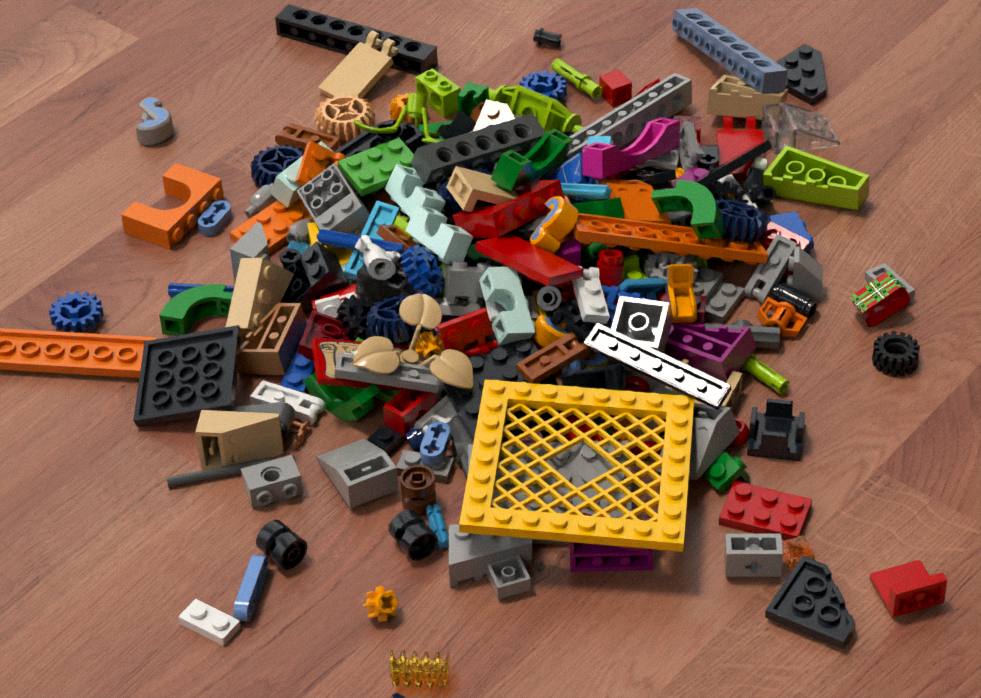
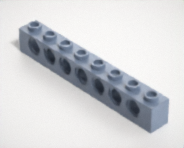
(730, 50)

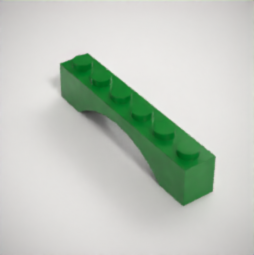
(516, 170)

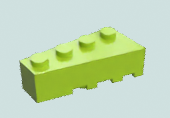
(816, 180)

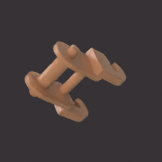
(304, 428)

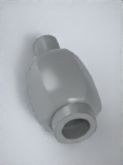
(260, 200)
(299, 231)

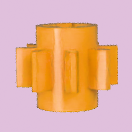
(428, 345)
(381, 603)

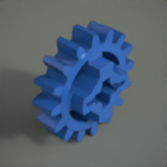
(546, 84)
(422, 270)
(76, 312)

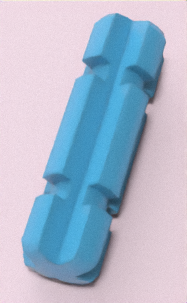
(438, 525)

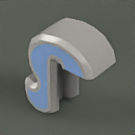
(156, 124)

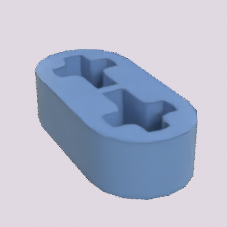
(214, 218)
(430, 442)

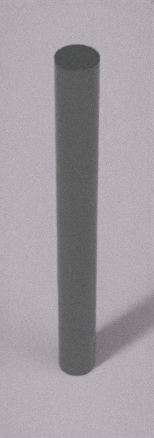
(211, 473)

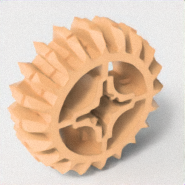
(337, 116)

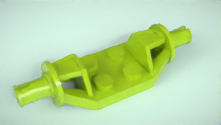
(547, 110)

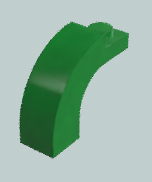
(693, 197)
(194, 305)
(343, 401)

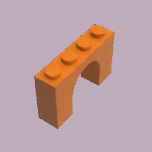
(170, 225)

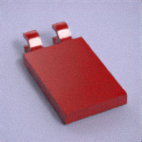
(734, 142)

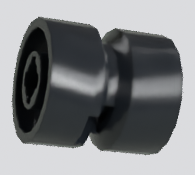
(413, 534)
(281, 544)

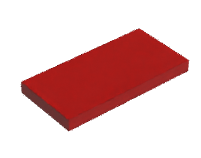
(529, 259)

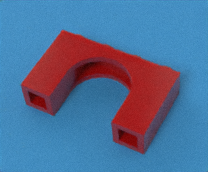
(507, 216)

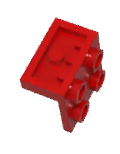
(909, 587)

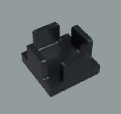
(776, 431)

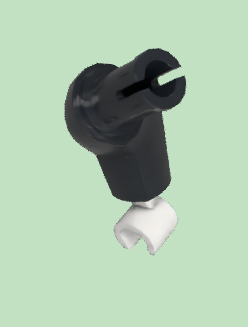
(753, 185)

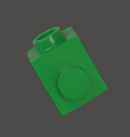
(725, 471)

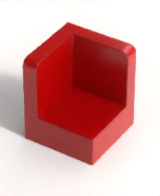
(616, 87)

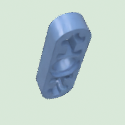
(251, 588)

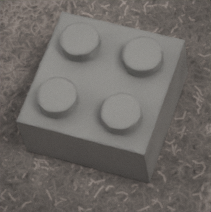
(508, 577)

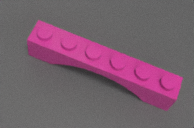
(657, 139)

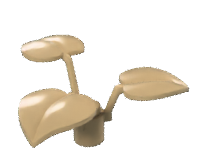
(378, 356)

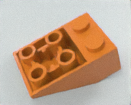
(636, 200)

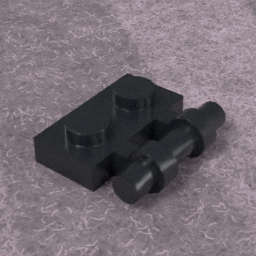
(574, 323)

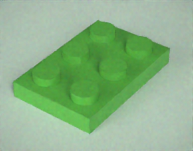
(373, 167)

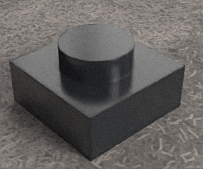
(387, 439)

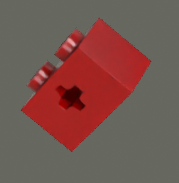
(407, 409)

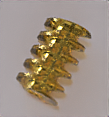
(419, 669)

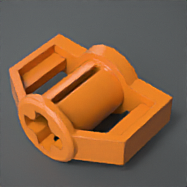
(783, 314)

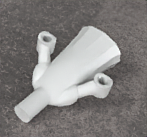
(377, 260)

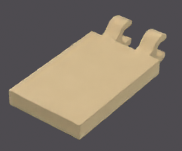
(360, 68)

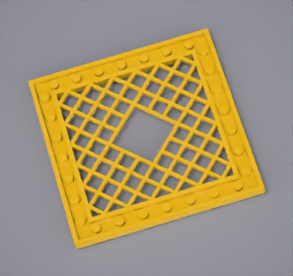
(661, 532)

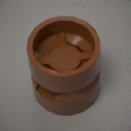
(418, 488)

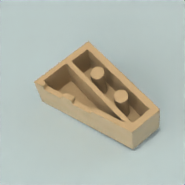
(737, 99)
(256, 292)

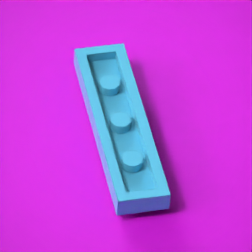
(381, 215)

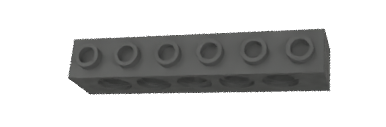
(476, 148)

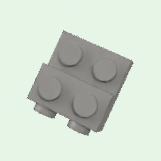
(721, 296)

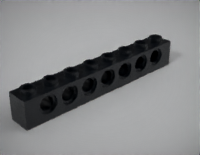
(343, 36)

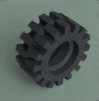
(895, 363)

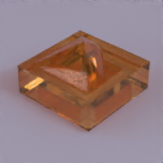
(794, 549)

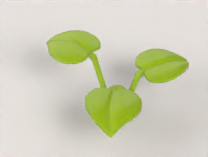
(416, 109)

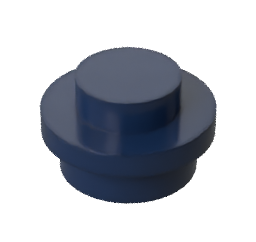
(414, 438)

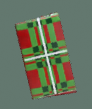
(880, 299)

